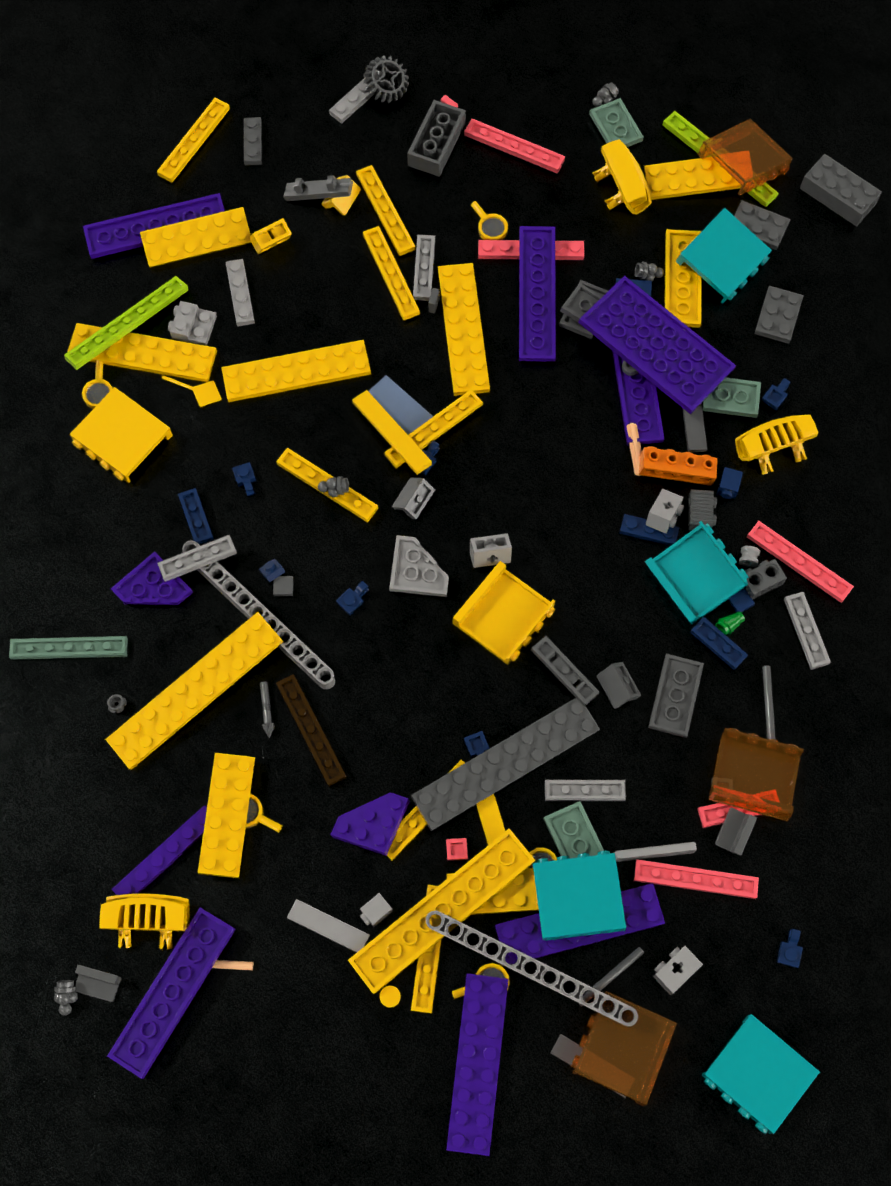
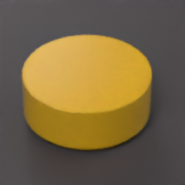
(390, 996)

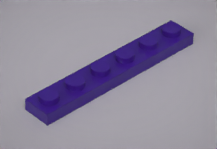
(163, 856)

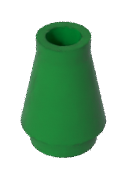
(730, 623)

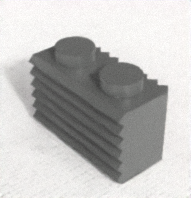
(701, 508)

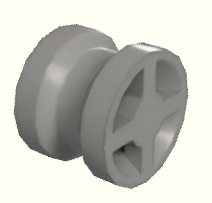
(749, 556)

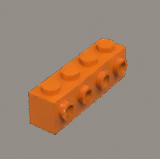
(678, 466)

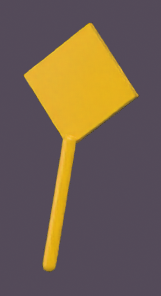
(205, 393)

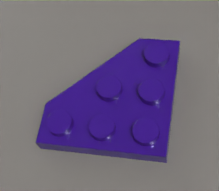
(148, 587)
(373, 823)

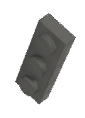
(253, 141)

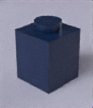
(729, 483)

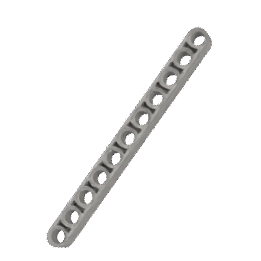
(254, 606)
(538, 976)

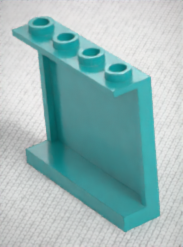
(725, 254)
(698, 573)
(579, 896)
(760, 1075)

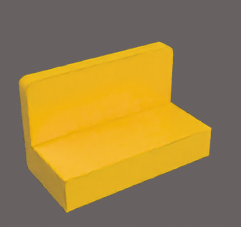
(342, 204)

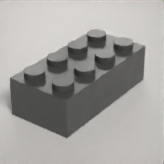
(436, 138)
(840, 190)

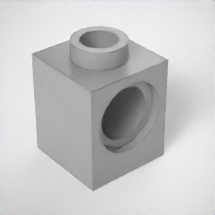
(375, 910)

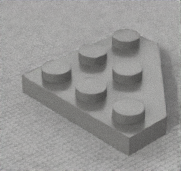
(416, 570)

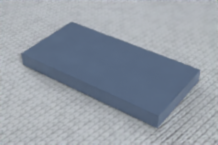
(399, 405)

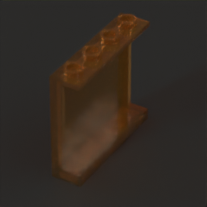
(747, 155)
(755, 774)
(623, 1055)

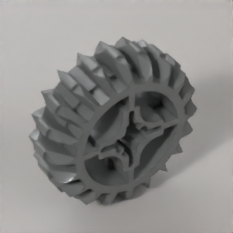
(389, 70)

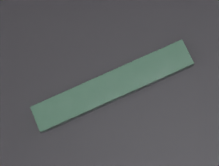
(68, 647)

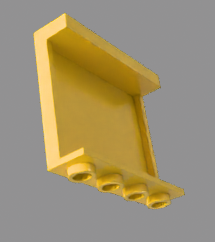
(119, 434)
(503, 614)

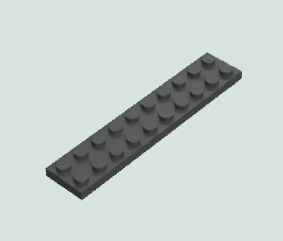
(504, 763)

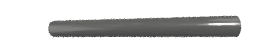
(768, 702)
(613, 974)

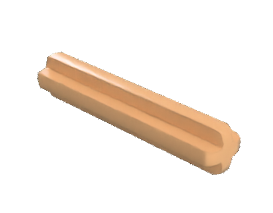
(635, 446)

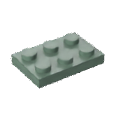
(616, 123)
(734, 398)
(573, 831)

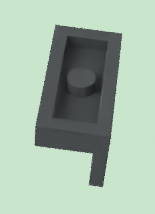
(414, 497)
(618, 684)
(735, 831)
(97, 983)

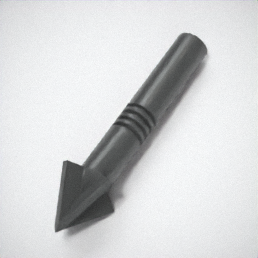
(268, 725)

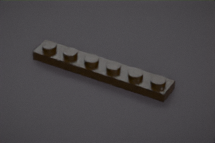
(311, 730)

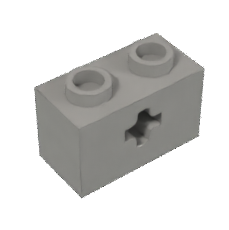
(664, 511)
(490, 550)
(688, 966)

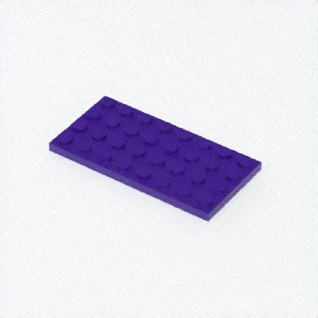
(657, 344)

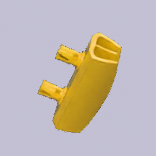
(627, 176)
(774, 436)
(145, 912)

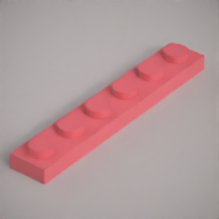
(514, 145)
(510, 249)
(800, 561)
(696, 879)

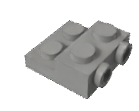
(192, 324)

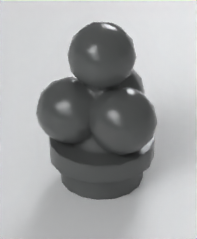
(605, 94)
(648, 271)
(334, 486)
(64, 995)

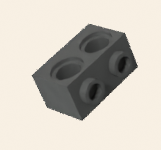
(764, 582)

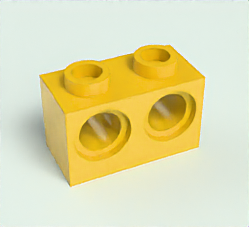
(270, 236)

